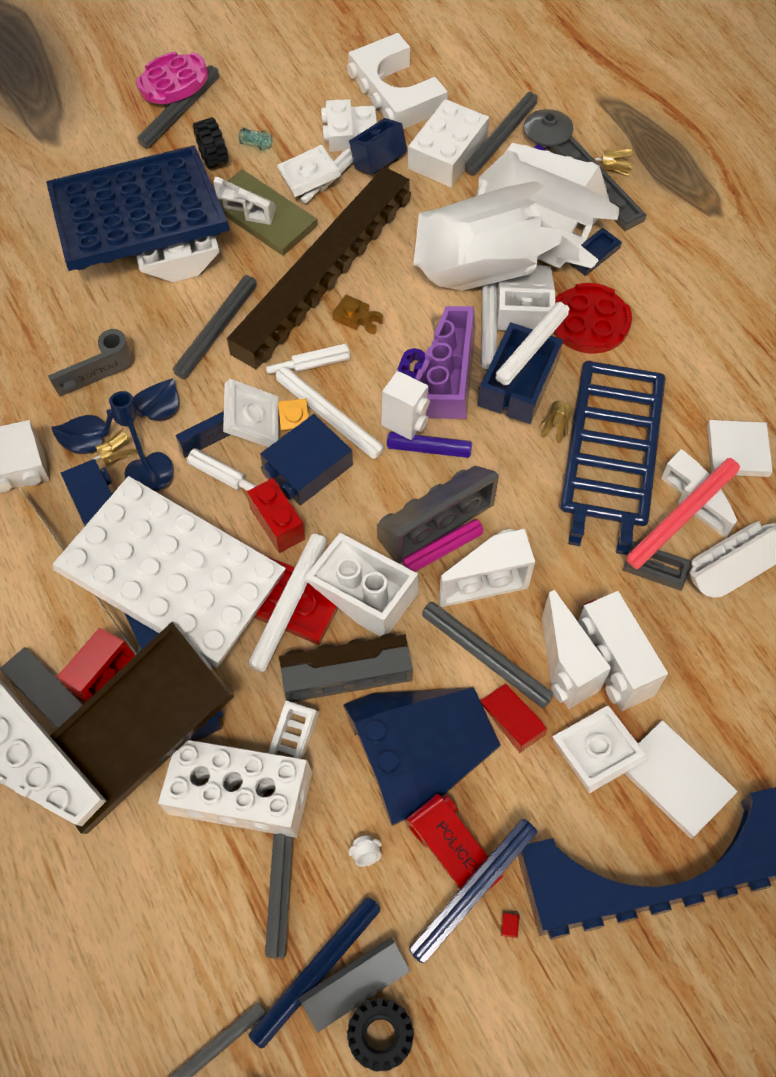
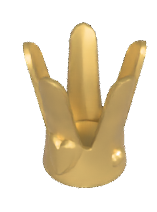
(611, 161)
(559, 416)
(108, 449)

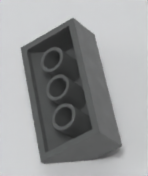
(438, 512)

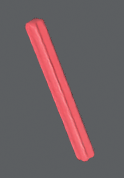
(682, 513)

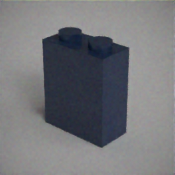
(306, 459)

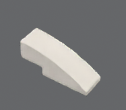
(685, 476)

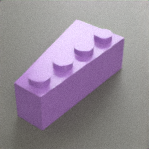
(450, 364)

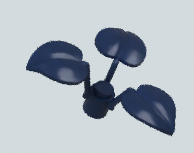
(155, 402)

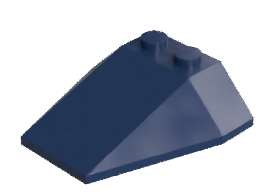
(421, 743)

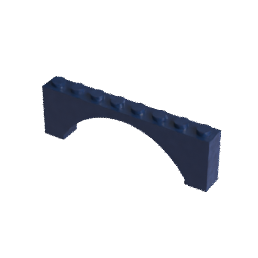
(571, 896)

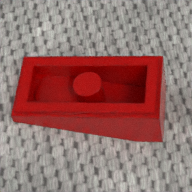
(514, 718)

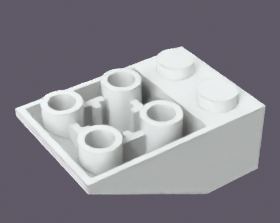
(525, 298)

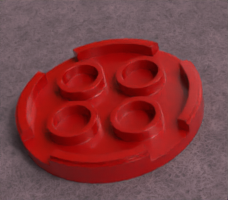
(595, 318)

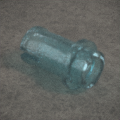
(255, 138)

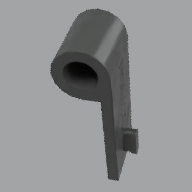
(114, 357)

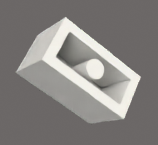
(404, 405)

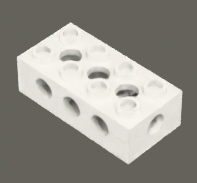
(242, 808)

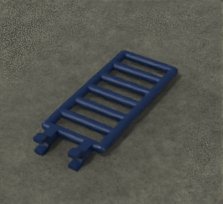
(649, 446)

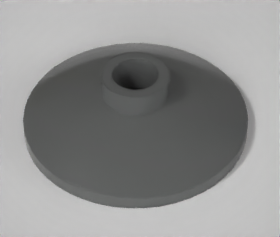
(548, 127)

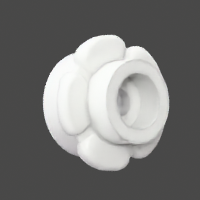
(365, 851)

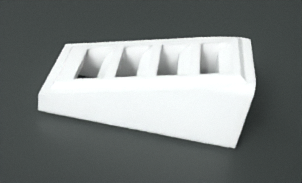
(285, 720)

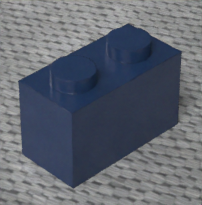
(378, 146)

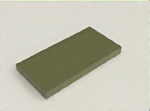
(289, 221)

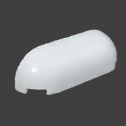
(735, 560)

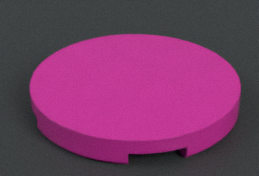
(172, 77)

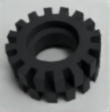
(210, 142)
(404, 1034)

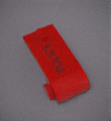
(448, 839)

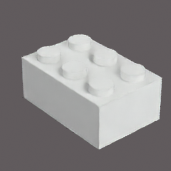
(447, 142)
(634, 664)

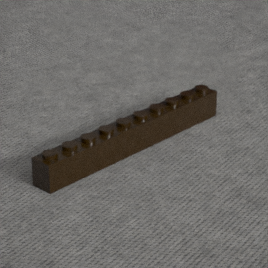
(318, 268)

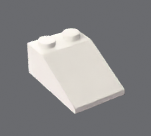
(492, 569)
(364, 584)
(573, 660)

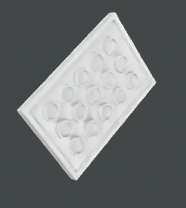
(170, 568)

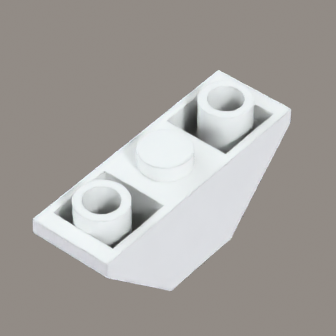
(179, 260)

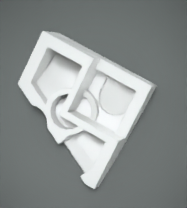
(236, 198)

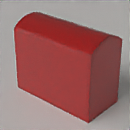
(510, 925)

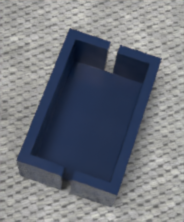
(527, 389)

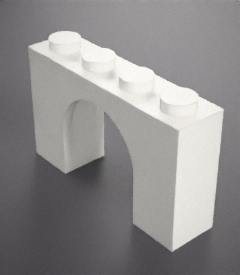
(405, 104)

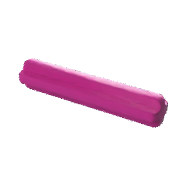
(443, 545)

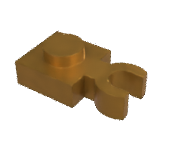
(354, 312)

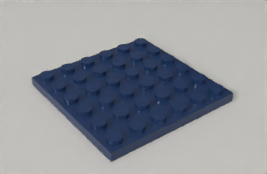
(134, 208)

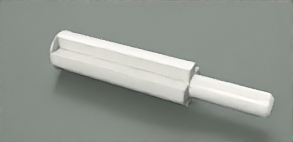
(342, 163)
(314, 359)
(218, 470)

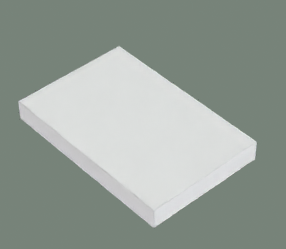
(680, 780)

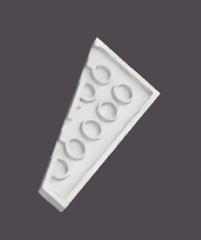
(39, 767)

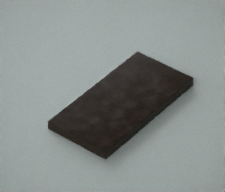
(141, 717)

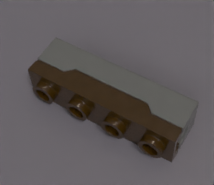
(345, 667)

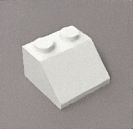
(21, 457)

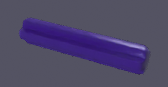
(430, 444)

